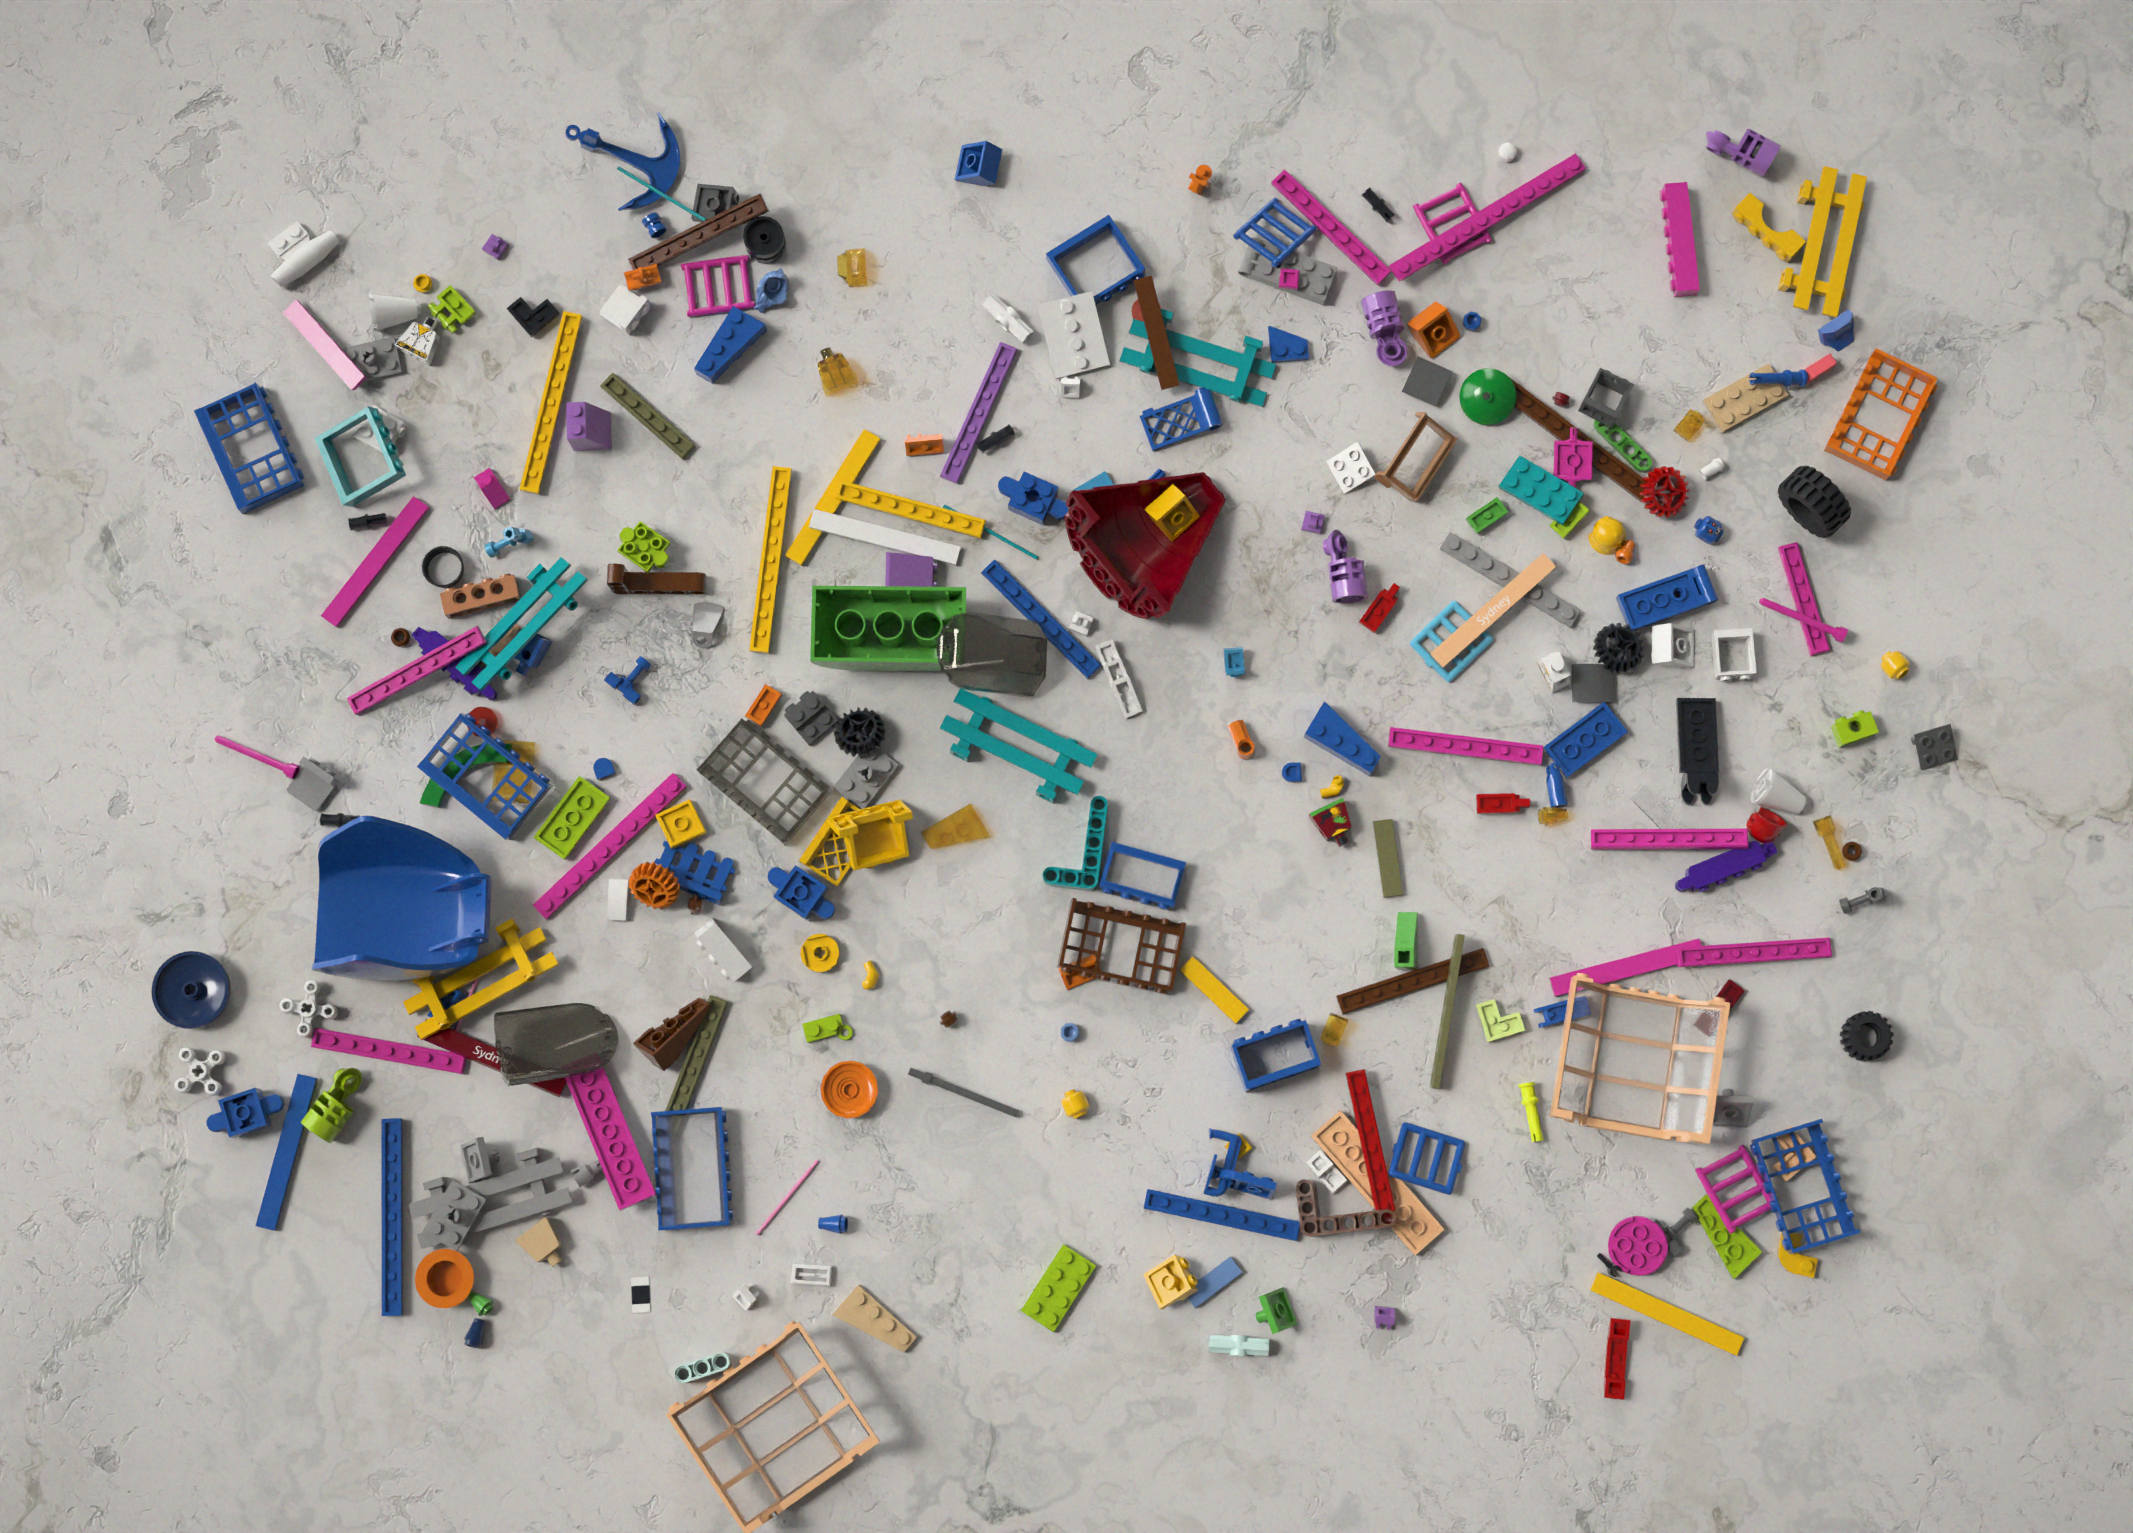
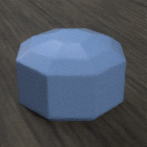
(1069, 1032)

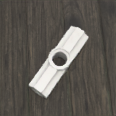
(1008, 318)

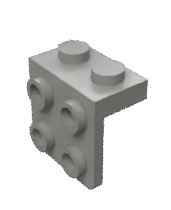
(312, 784)

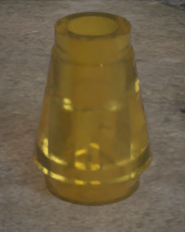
(1552, 815)

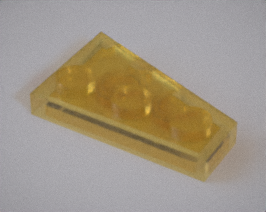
(956, 828)

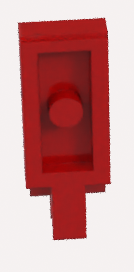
(1380, 608)
(1500, 803)

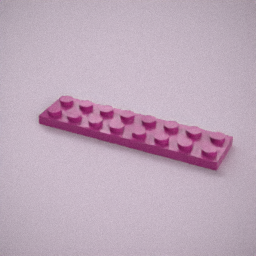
(611, 1138)

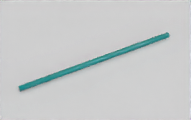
(661, 194)
(1002, 538)

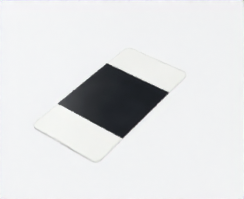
(640, 1294)

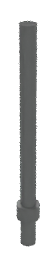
(928, 1078)

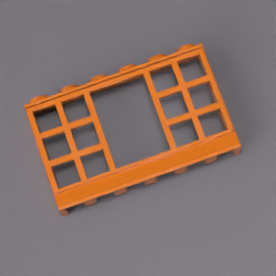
(1855, 400)

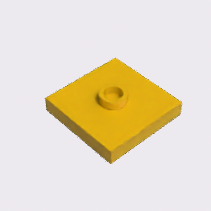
(680, 824)

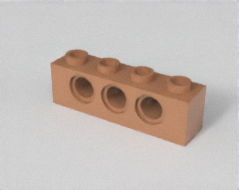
(510, 594)

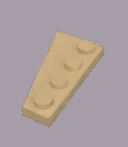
(871, 1317)

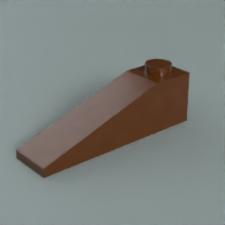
(666, 1042)

